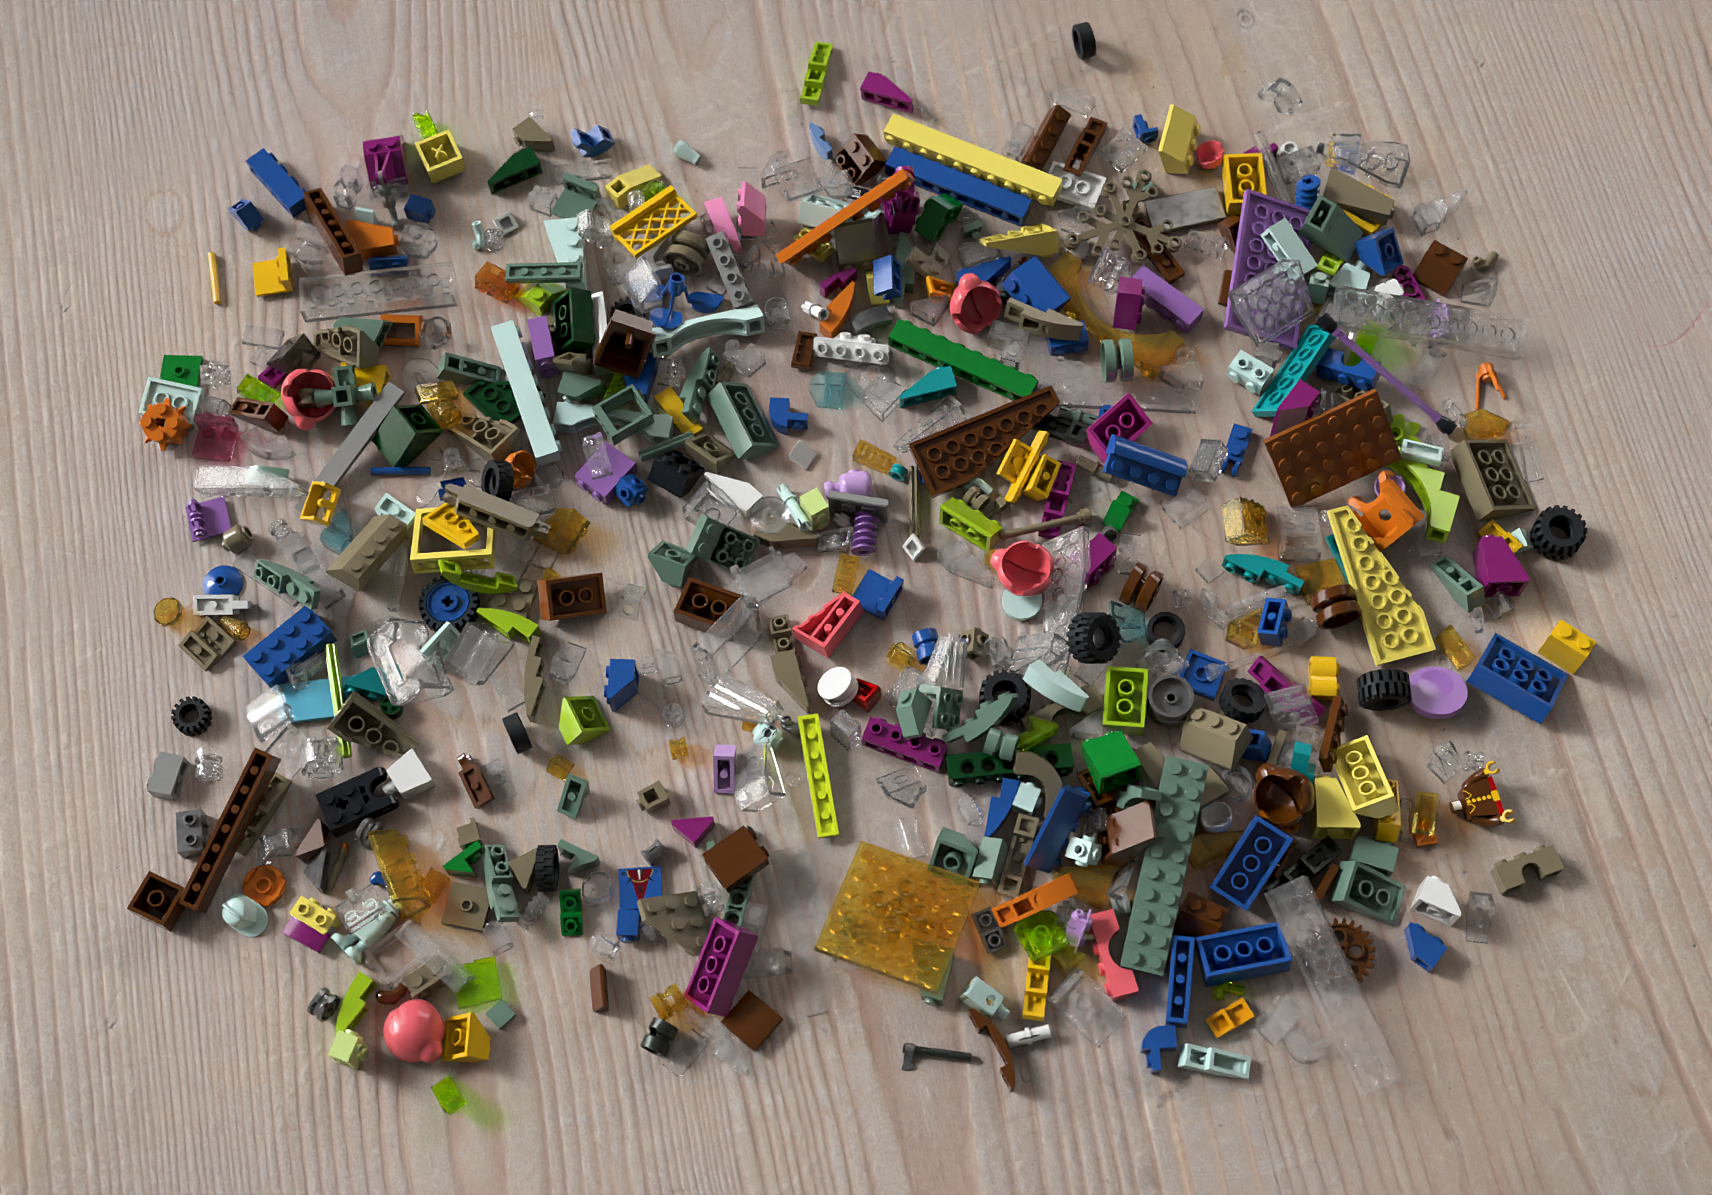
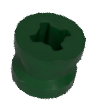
(386, 708)

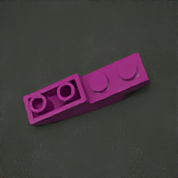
(1272, 680)

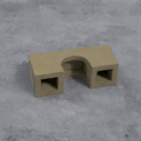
(1542, 861)

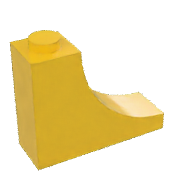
(378, 374)

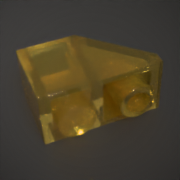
(1484, 424)
(1243, 629)

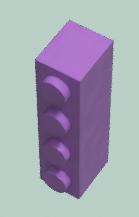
(1169, 301)

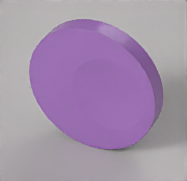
(1437, 692)

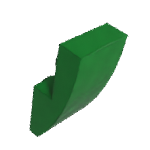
(571, 912)

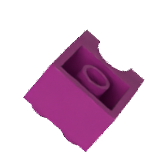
(902, 209)

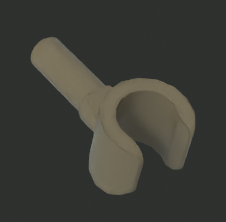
(1000, 506)

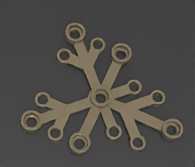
(1102, 229)

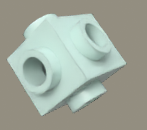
(1084, 850)

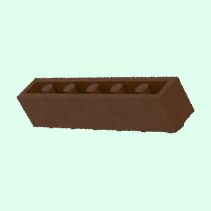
(333, 231)

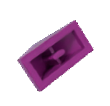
(694, 829)

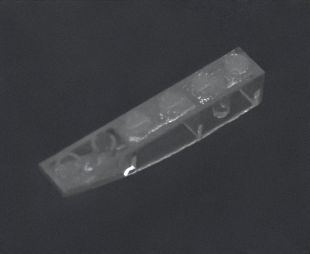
(244, 482)

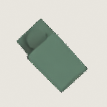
(573, 795)
(581, 860)

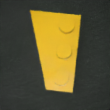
(451, 526)

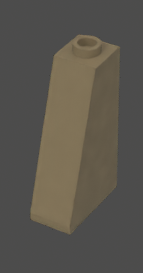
(1358, 198)

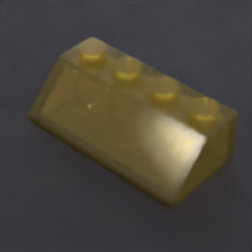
(399, 871)

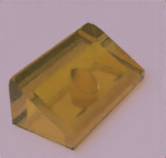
(1454, 648)

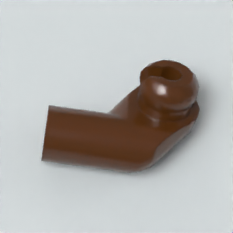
(391, 997)

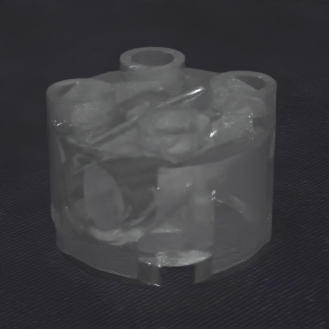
(321, 757)

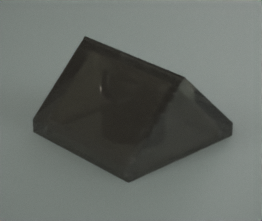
(294, 355)

